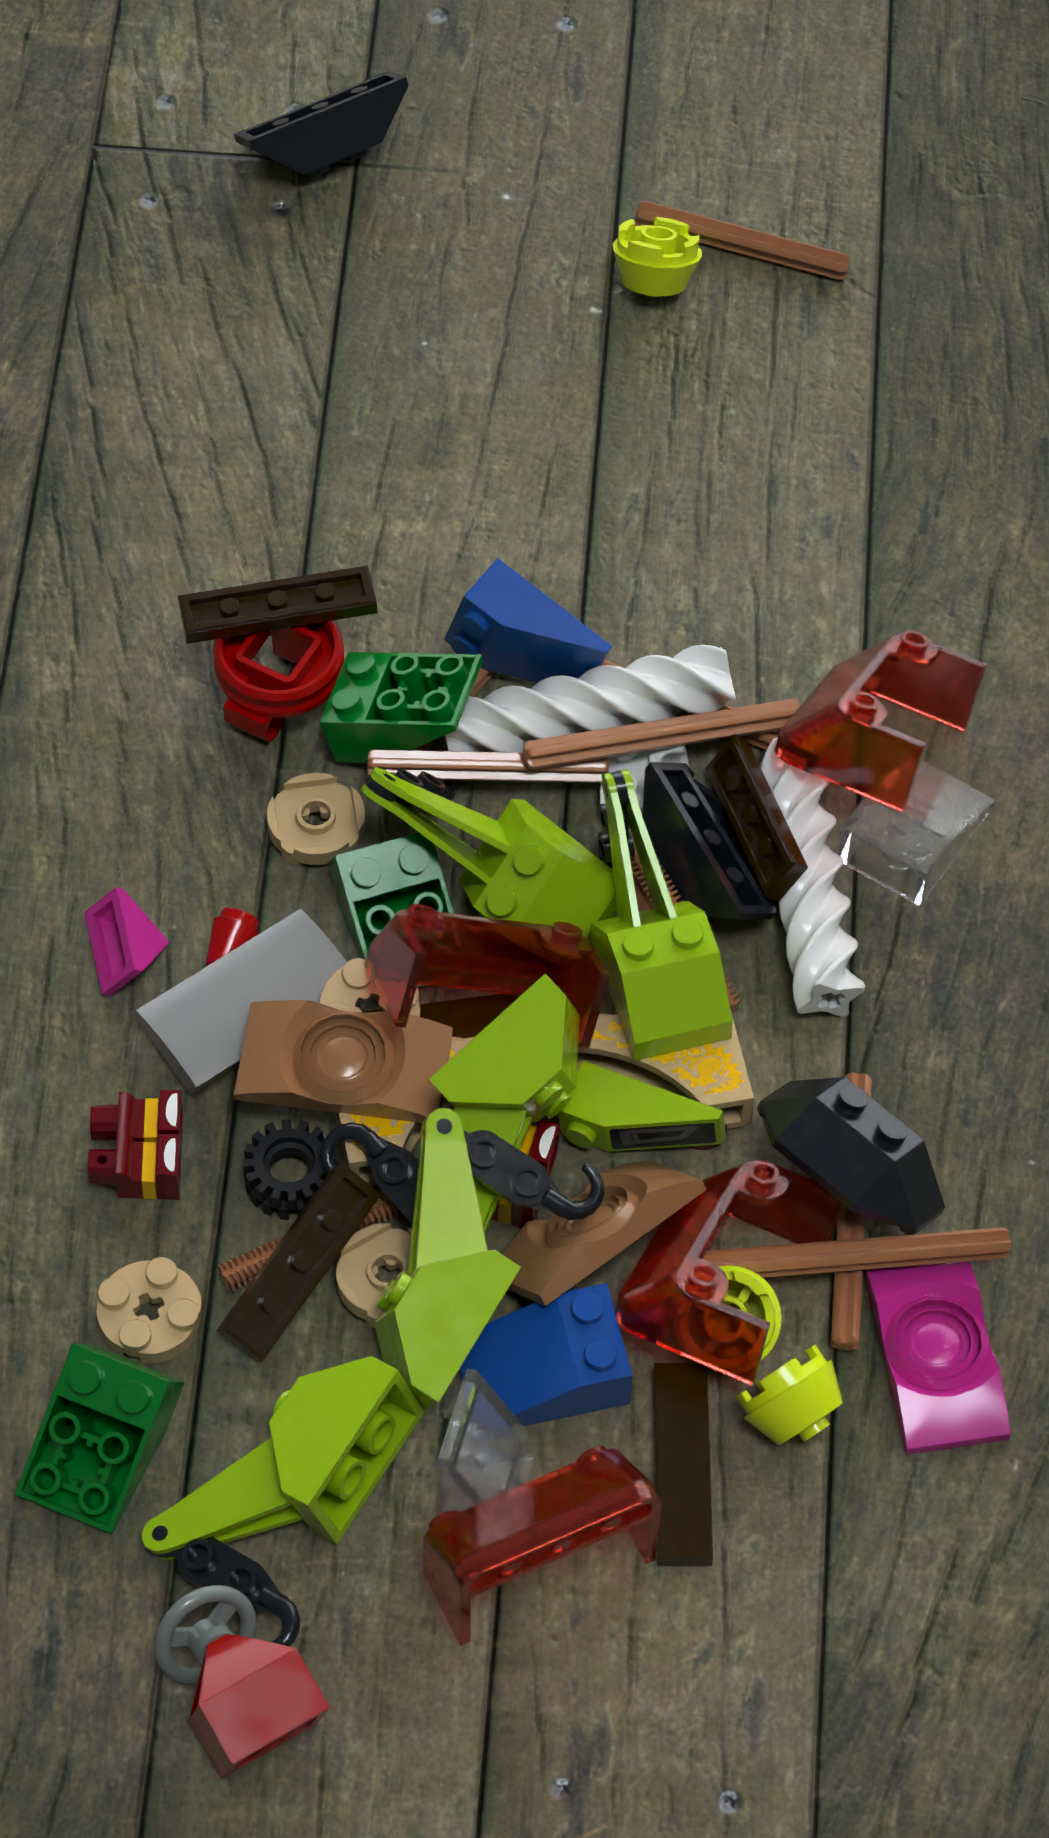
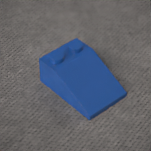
(522, 630)
(556, 1357)

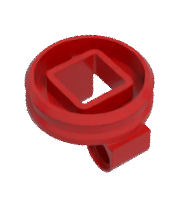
(262, 697)

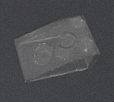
(914, 846)
(481, 1449)

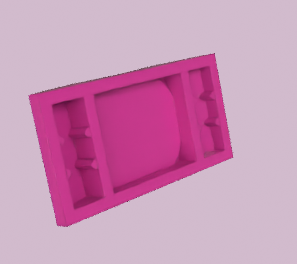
(938, 1356)

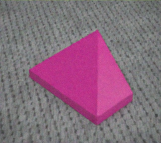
(121, 939)

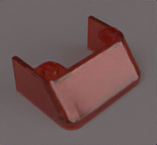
(841, 723)
(484, 957)
(679, 1297)
(537, 1526)

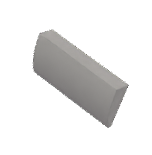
(206, 1016)

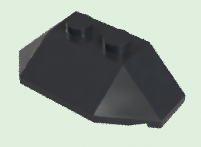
(330, 127)
(700, 845)
(854, 1150)

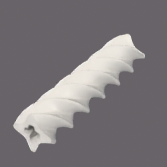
(599, 699)
(813, 906)

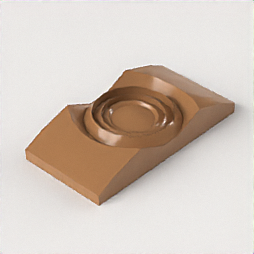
(341, 1060)
(563, 1252)

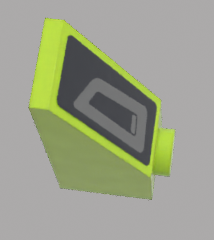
(632, 1115)

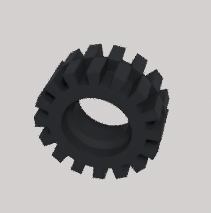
(279, 1145)

